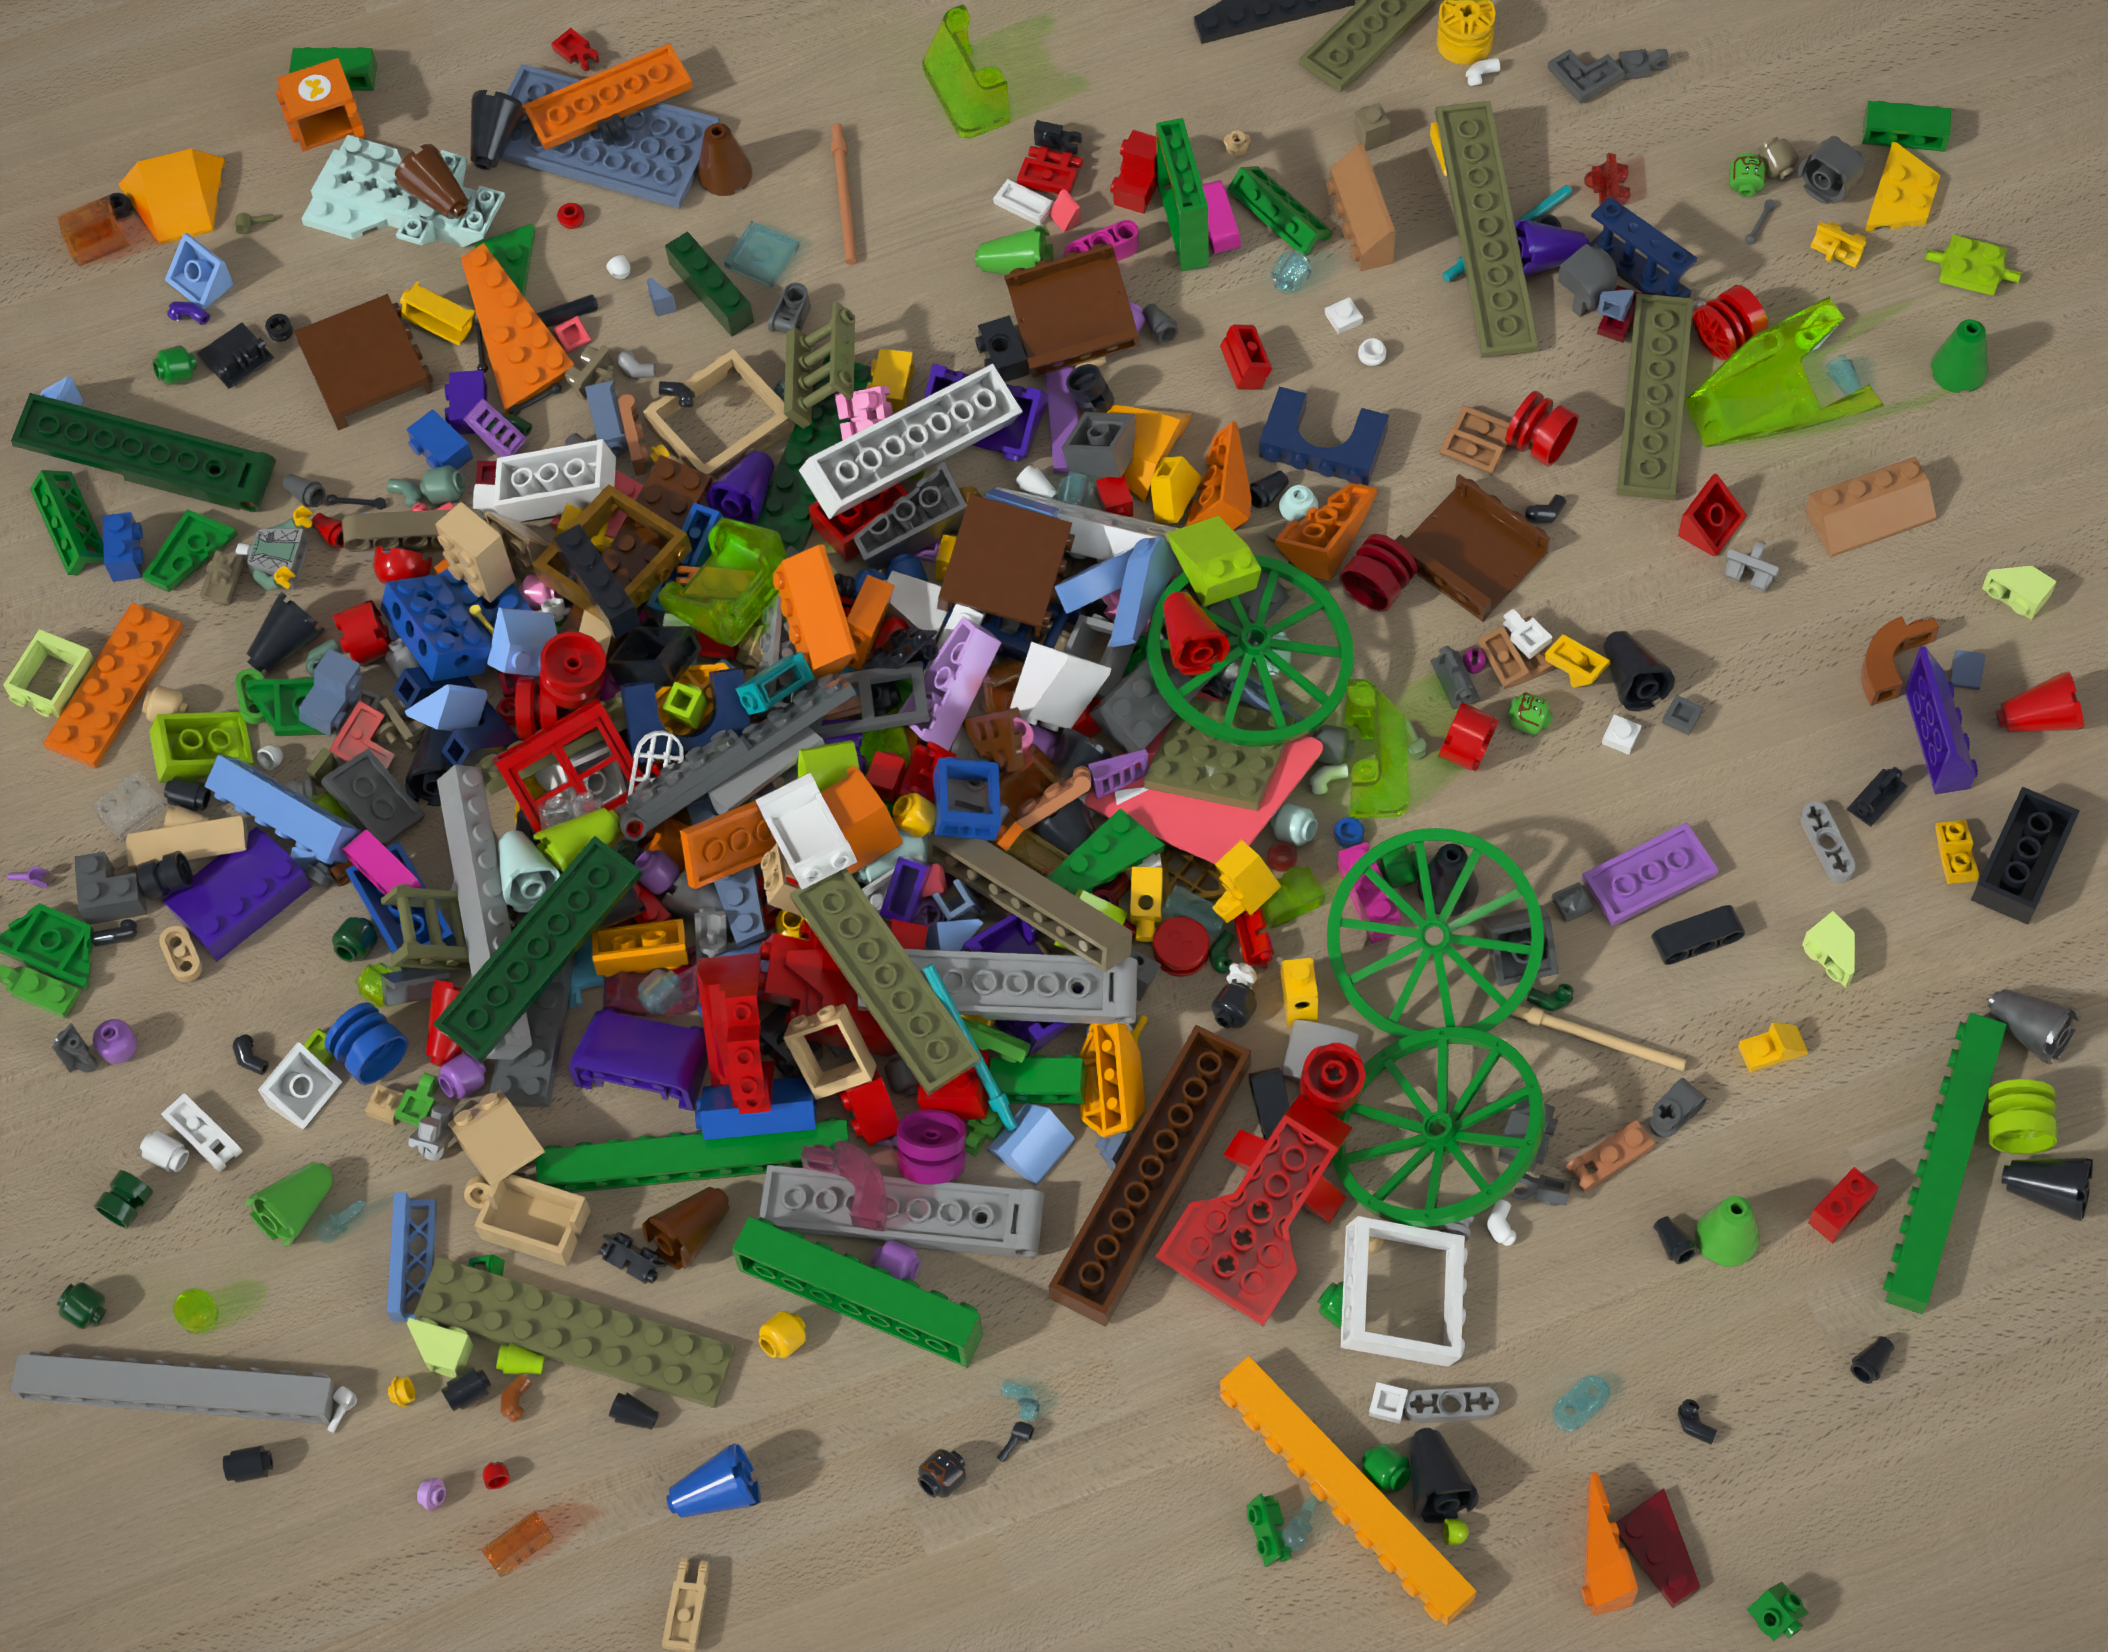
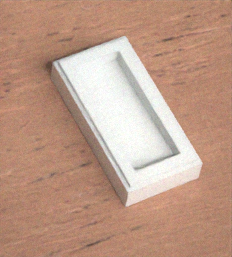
(1023, 202)

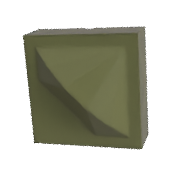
(321, 766)

